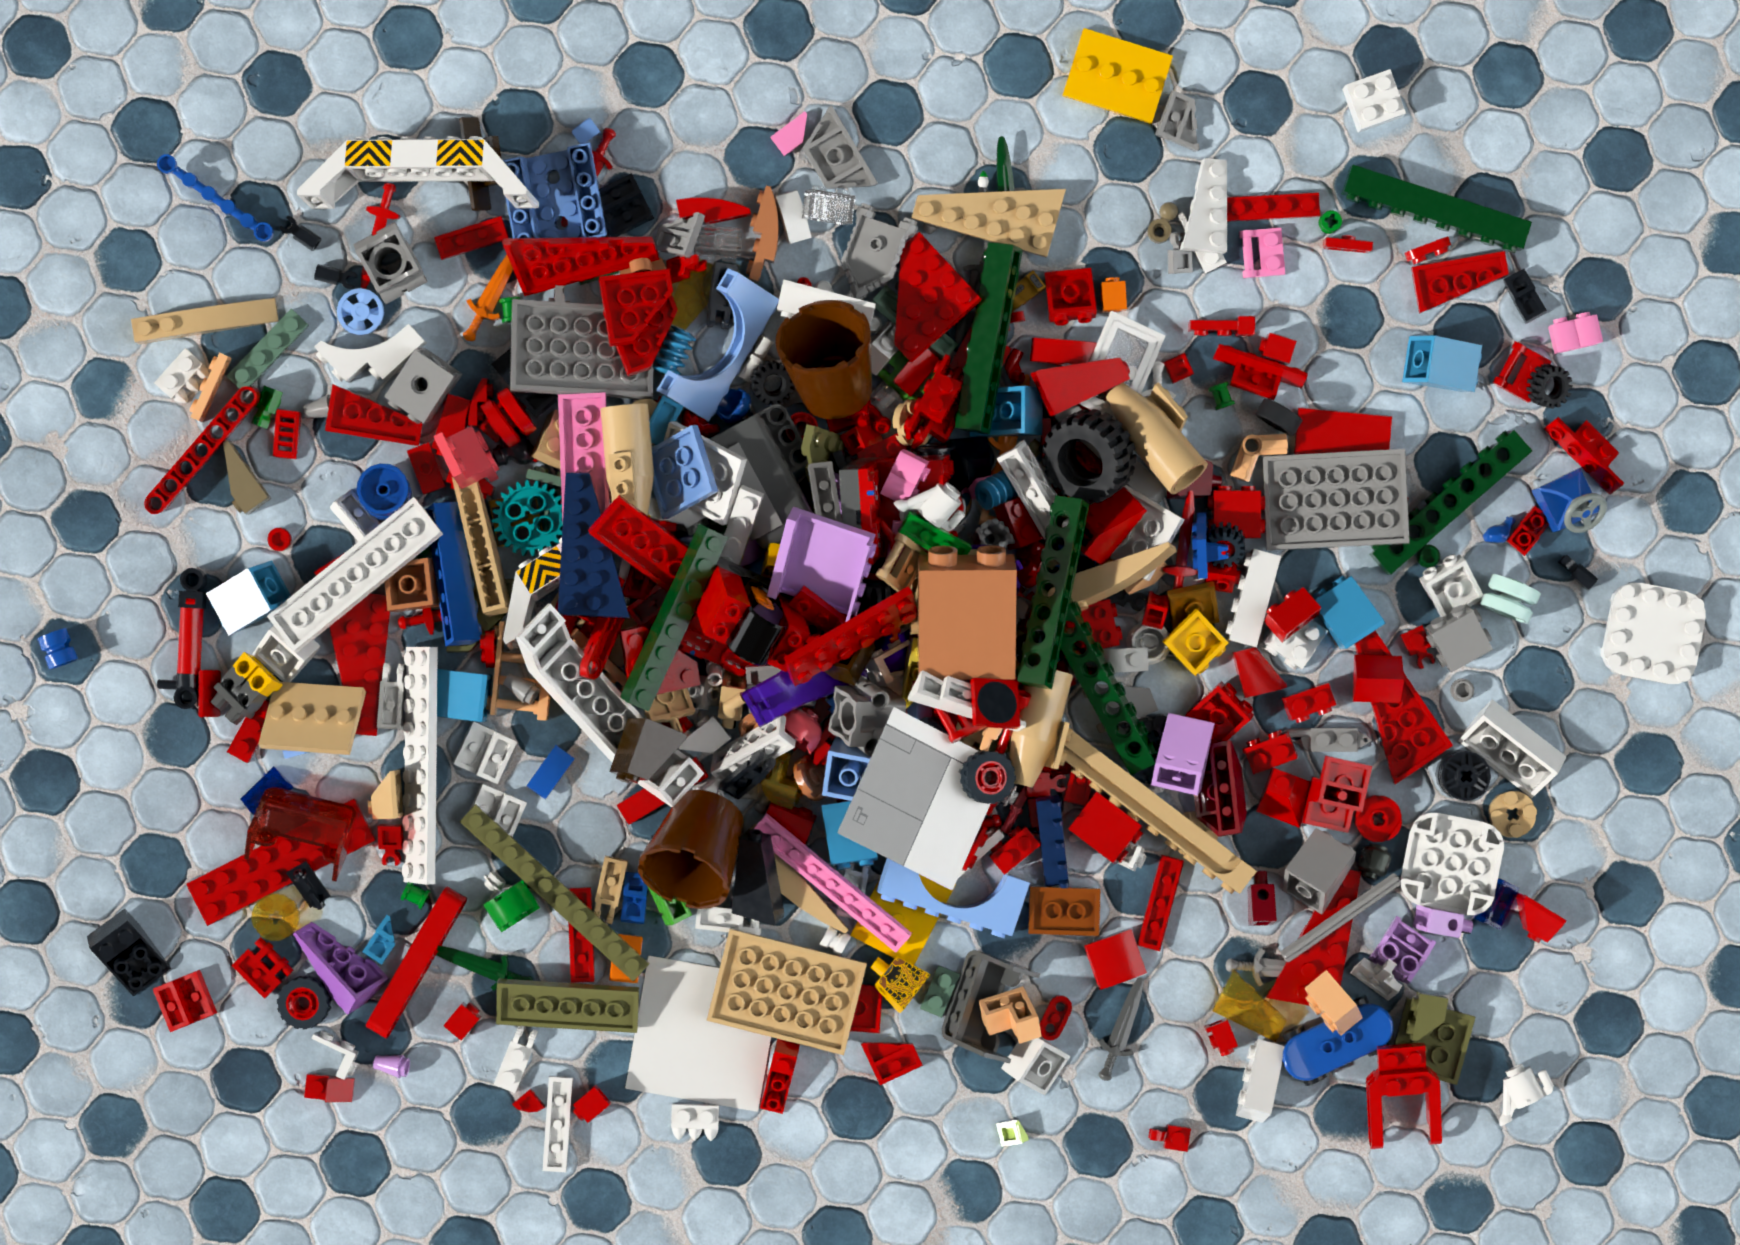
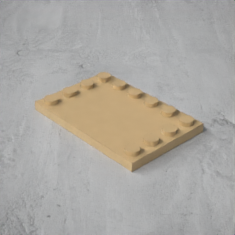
(786, 991)

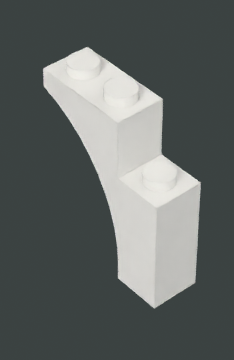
(383, 358)

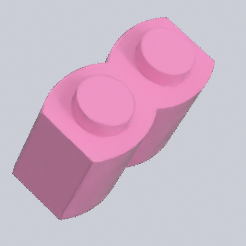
(1575, 333)
(905, 476)

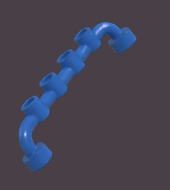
(262, 230)

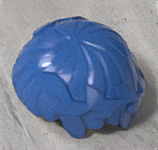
(734, 405)

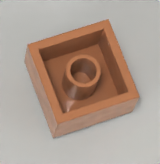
(412, 587)

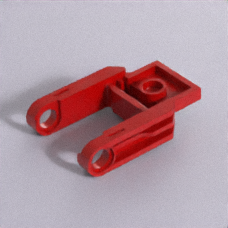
(599, 643)
(1401, 1073)

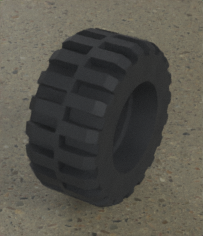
(1111, 444)

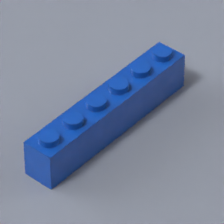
(454, 577)

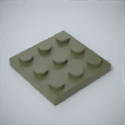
(1444, 1045)

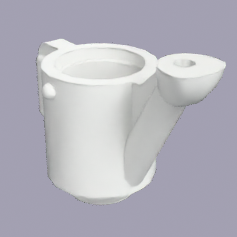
(936, 506)
(1522, 1089)

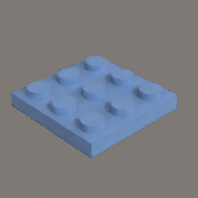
(681, 472)

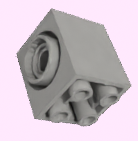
(410, 394)

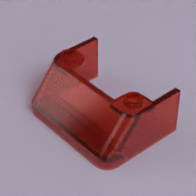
(303, 820)

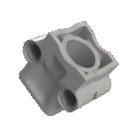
(371, 254)
(863, 713)

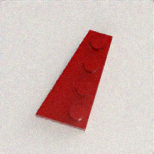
(1452, 278)

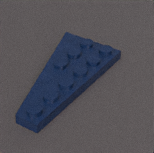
(587, 568)

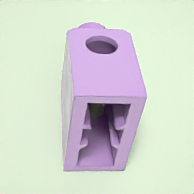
(1441, 922)

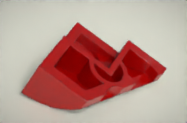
(1256, 673)

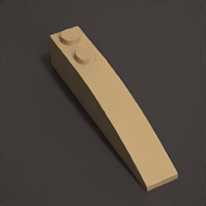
(203, 320)
(482, 550)
(1116, 575)
(803, 895)

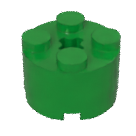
(511, 906)

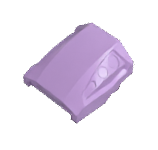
(1404, 948)

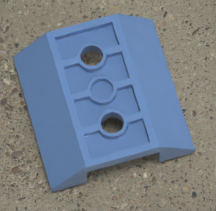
(572, 197)

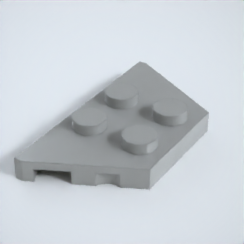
(836, 155)

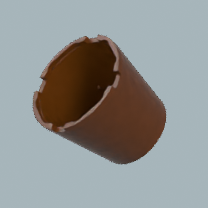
(828, 357)
(694, 851)

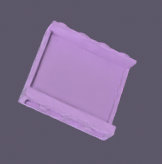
(824, 558)

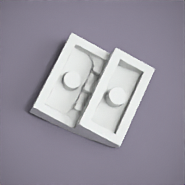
(484, 752)
(500, 806)

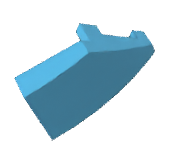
(381, 942)

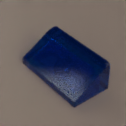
(272, 778)
(1498, 911)

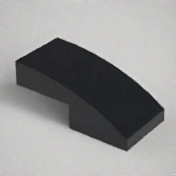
(1524, 296)

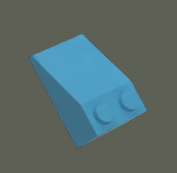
(1016, 413)

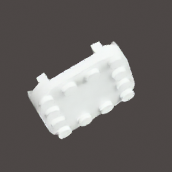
(1653, 633)
(1452, 863)

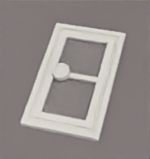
(1135, 346)

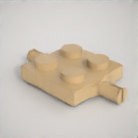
(671, 707)

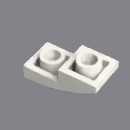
(790, 212)

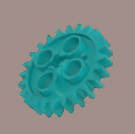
(523, 497)

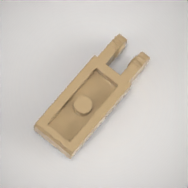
(610, 885)

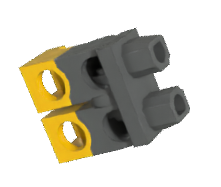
(244, 688)

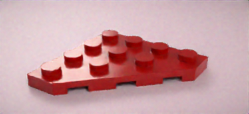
(929, 297)

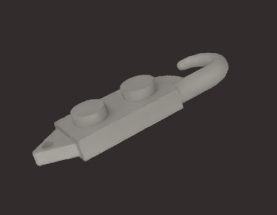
(1329, 739)

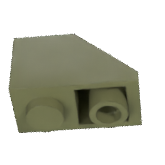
(1427, 1014)

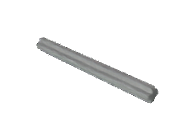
(1340, 917)

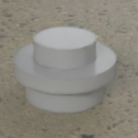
(1462, 690)

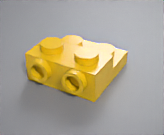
(1195, 642)

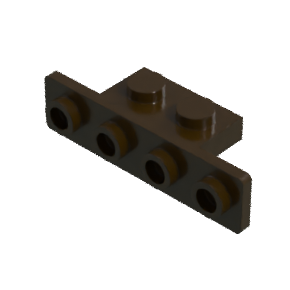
(479, 190)

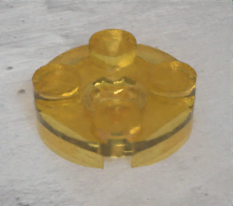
(265, 925)

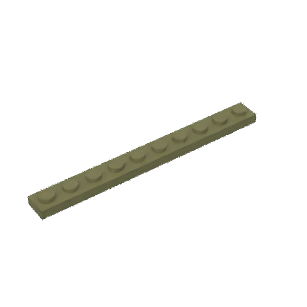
(554, 892)

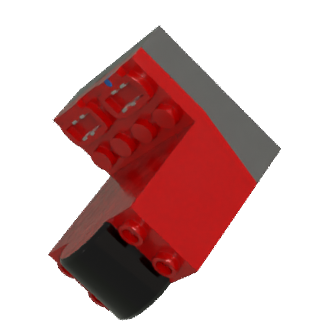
(865, 506)
(741, 624)

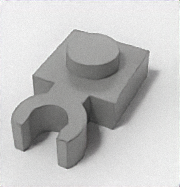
(1179, 260)

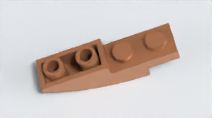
(766, 225)

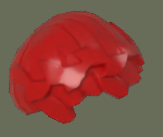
(706, 430)

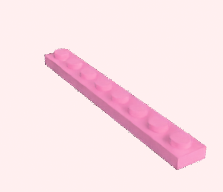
(834, 885)

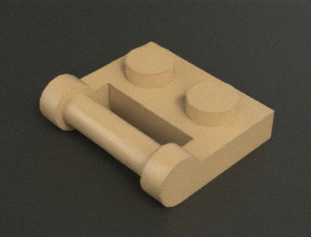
(905, 568)

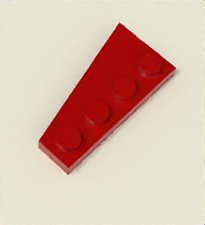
(362, 417)

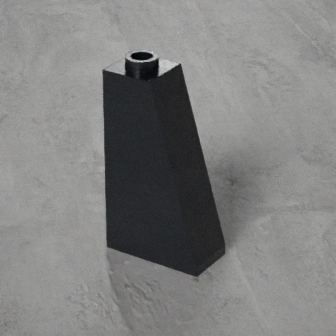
(756, 880)

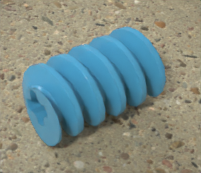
(675, 351)
(994, 490)

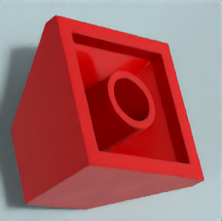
(1284, 797)
(1537, 919)

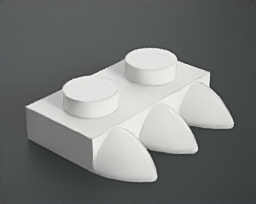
(181, 375)
(695, 1118)

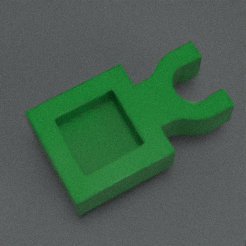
(269, 402)

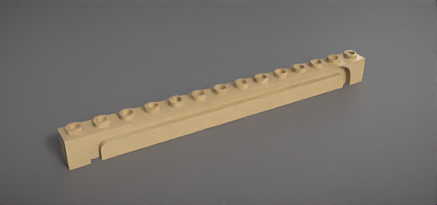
(1158, 814)

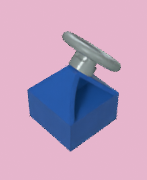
(1569, 501)

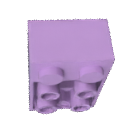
(1183, 754)

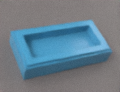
(665, 412)

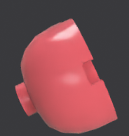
(804, 729)

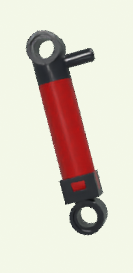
(192, 607)

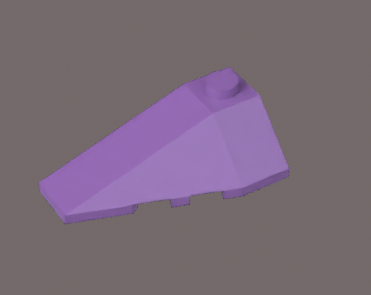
(344, 973)

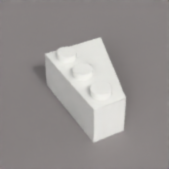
(1260, 1081)

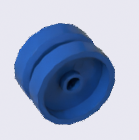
(377, 480)

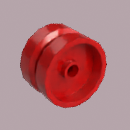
(508, 417)

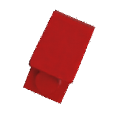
(329, 1088)

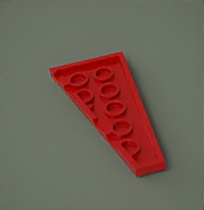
(1325, 955)

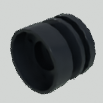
(1449, 775)

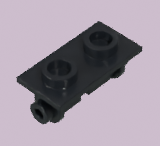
(309, 885)

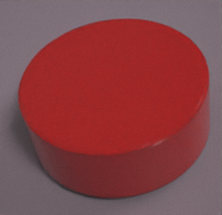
(279, 539)

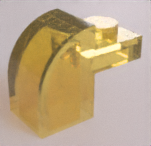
(779, 787)

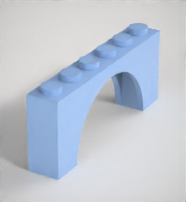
(751, 311)
(996, 911)

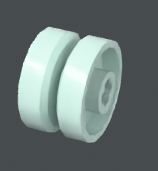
(1511, 595)

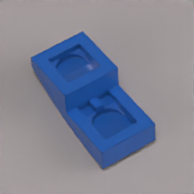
(550, 772)
(634, 899)

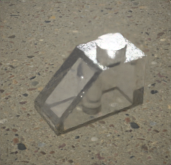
(885, 400)

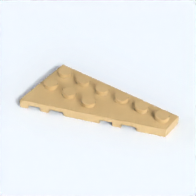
(999, 217)

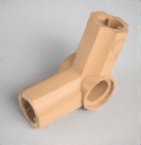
(1266, 445)

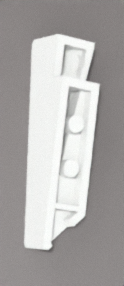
(947, 695)

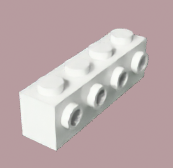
(1253, 597)

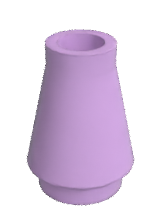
(394, 1065)

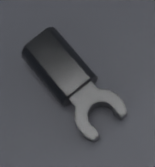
(302, 234)
(333, 276)
(1578, 572)

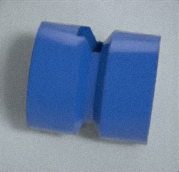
(57, 648)

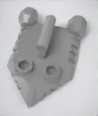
(874, 250)

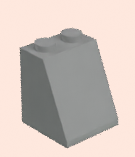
(1318, 870)

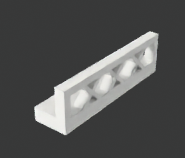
(1030, 484)
(769, 742)

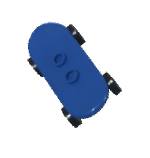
(1318, 1051)

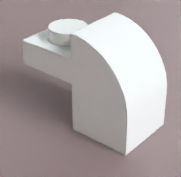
(1127, 659)

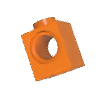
(1113, 295)

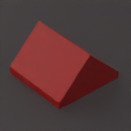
(1378, 678)

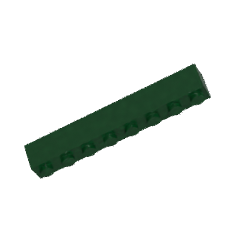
(1437, 208)
(988, 338)
(674, 617)

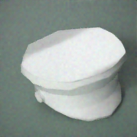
(1145, 636)

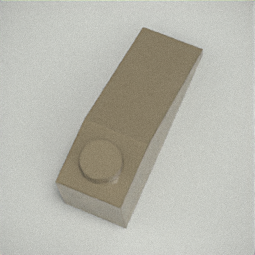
(244, 485)

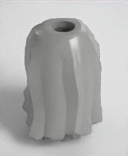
(995, 532)

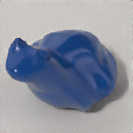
(1500, 532)

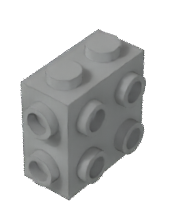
(1458, 637)

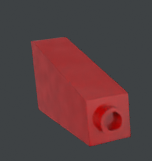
(1075, 383)

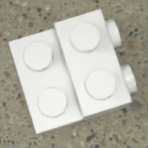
(1451, 585)
(1298, 647)

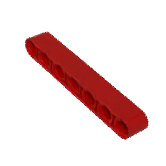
(191, 454)
(416, 962)

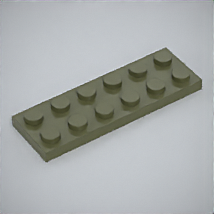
(567, 1005)

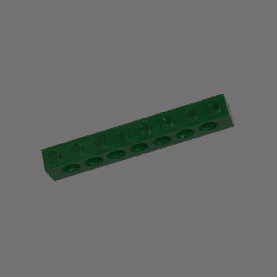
(1516, 451)
(1053, 627)
(1133, 758)

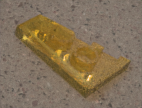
(692, 296)
(1246, 1007)

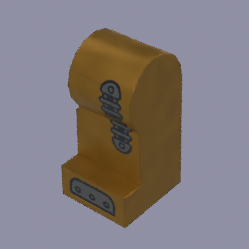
(1027, 289)

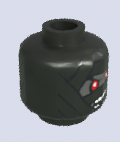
(1374, 861)

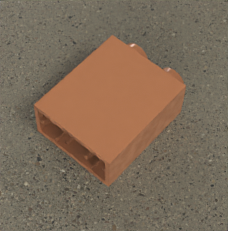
(967, 613)

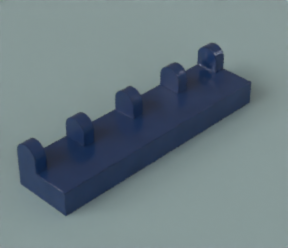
(1052, 841)

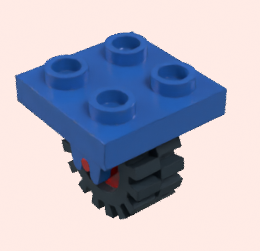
(1215, 545)

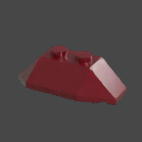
(1222, 796)

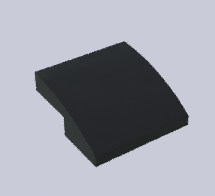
(623, 206)

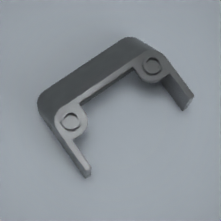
(979, 979)

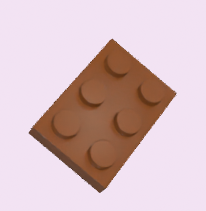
(1064, 911)

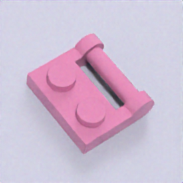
(1270, 252)

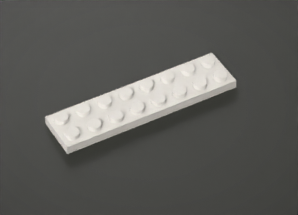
(355, 575)

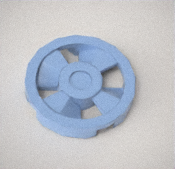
(360, 311)

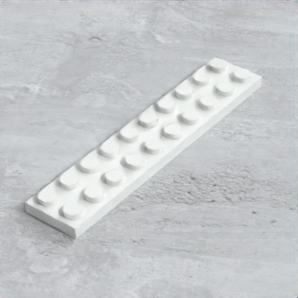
(420, 765)

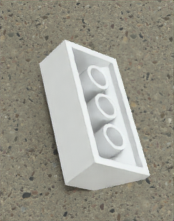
(797, 295)
(1512, 749)

